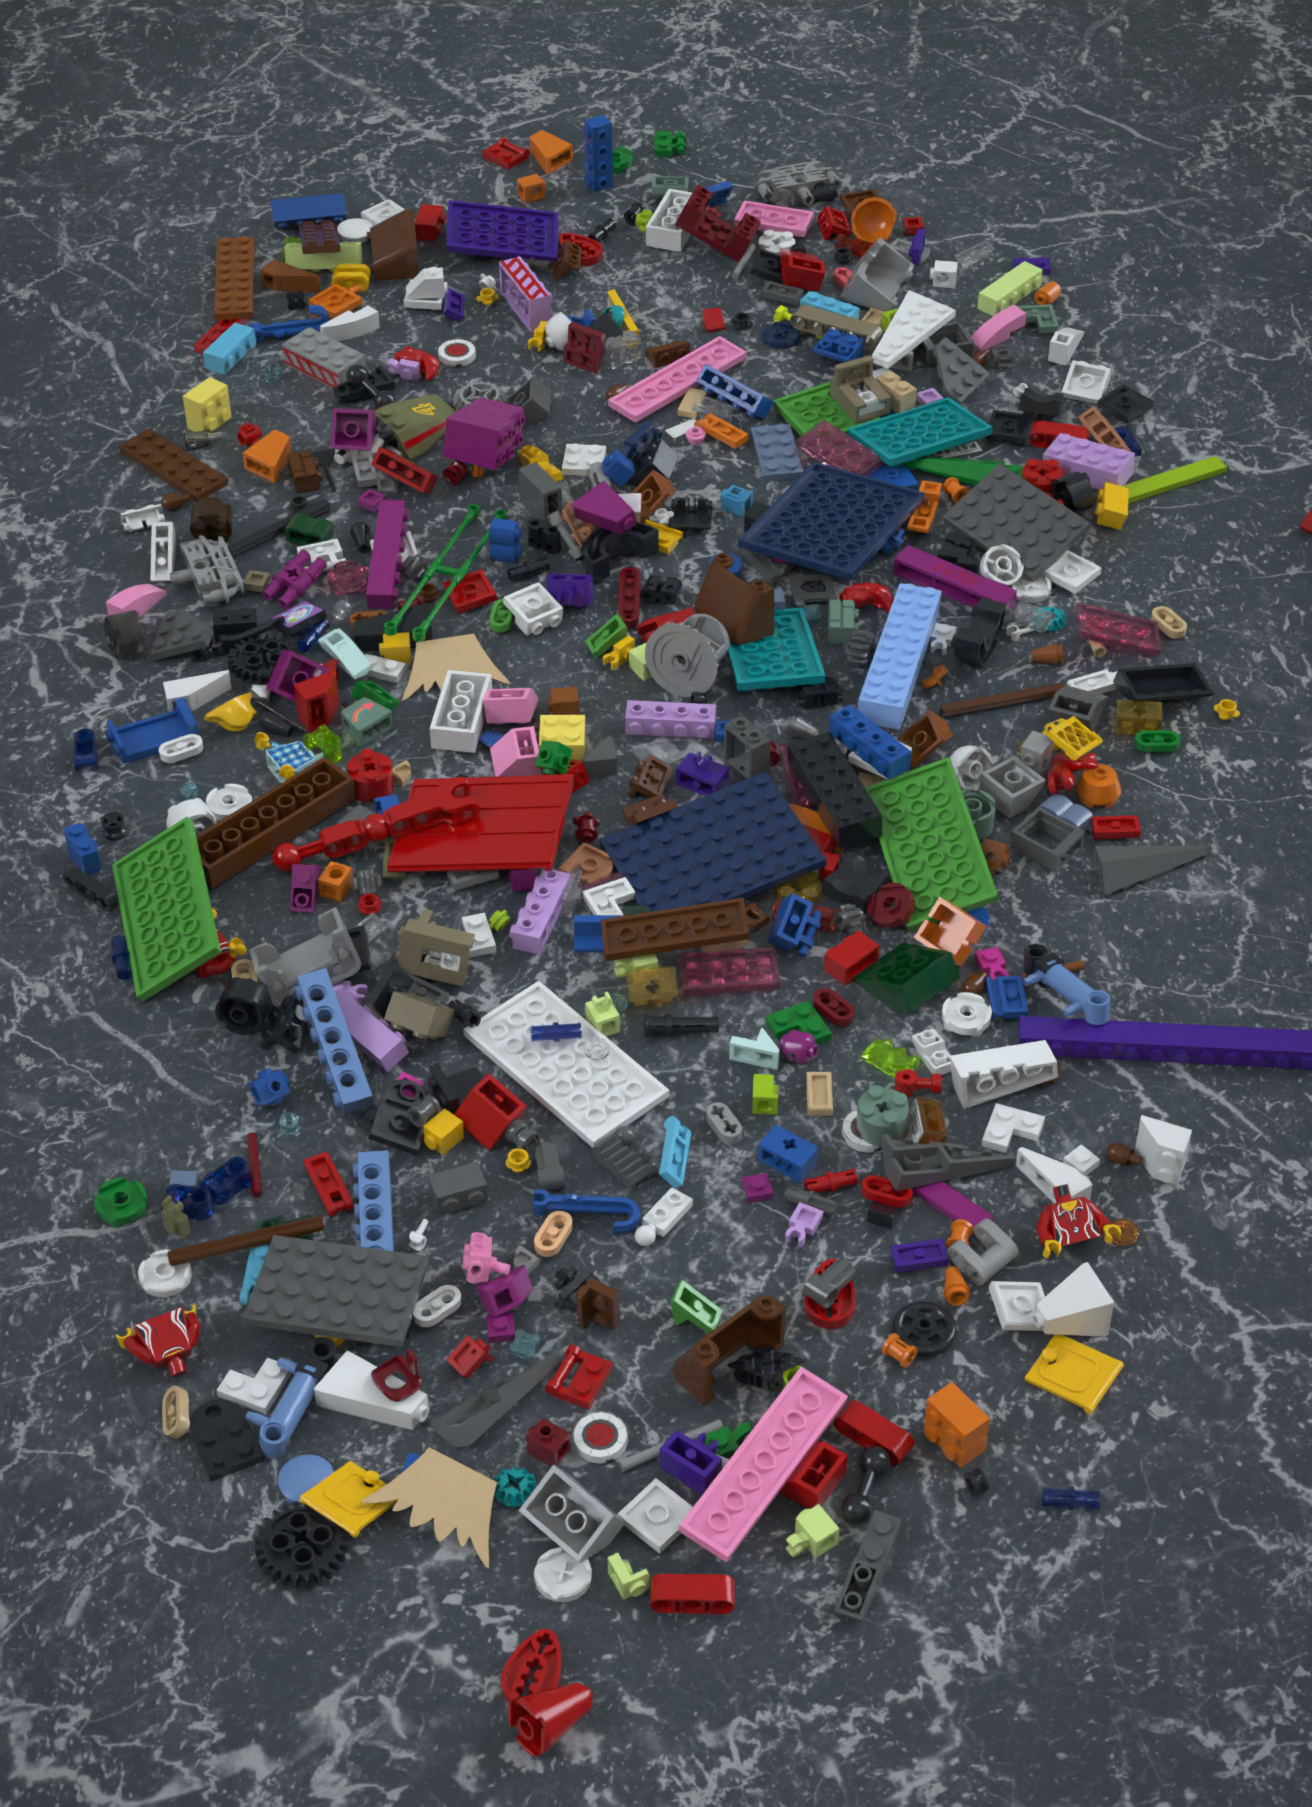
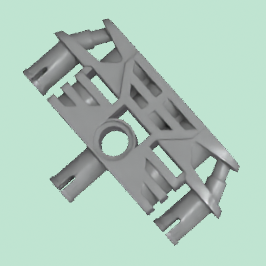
(798, 178)
(210, 569)

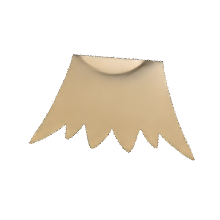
(455, 653)
(447, 1493)

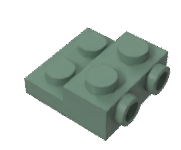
(661, 184)

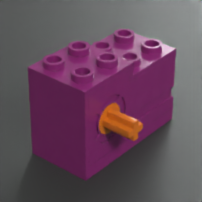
(484, 434)

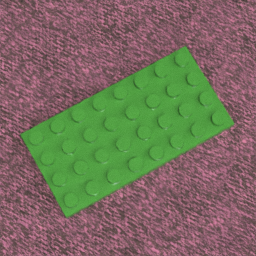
(932, 840)
(165, 909)

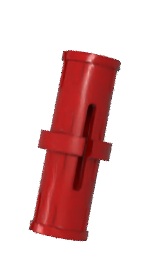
(831, 1181)

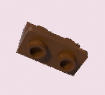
(568, 257)
(667, 353)
(650, 777)
(648, 809)
(598, 1302)

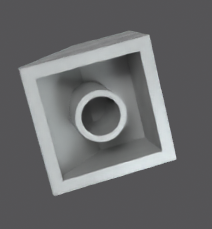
(1011, 785)

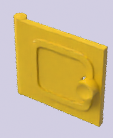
(1077, 1375)
(341, 1496)

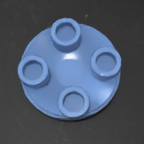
(301, 1475)

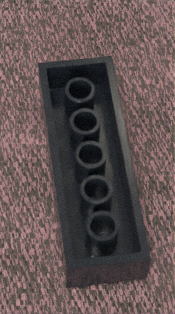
(834, 790)

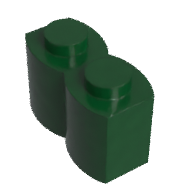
(307, 530)

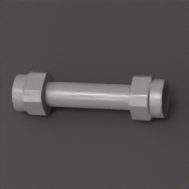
(557, 520)

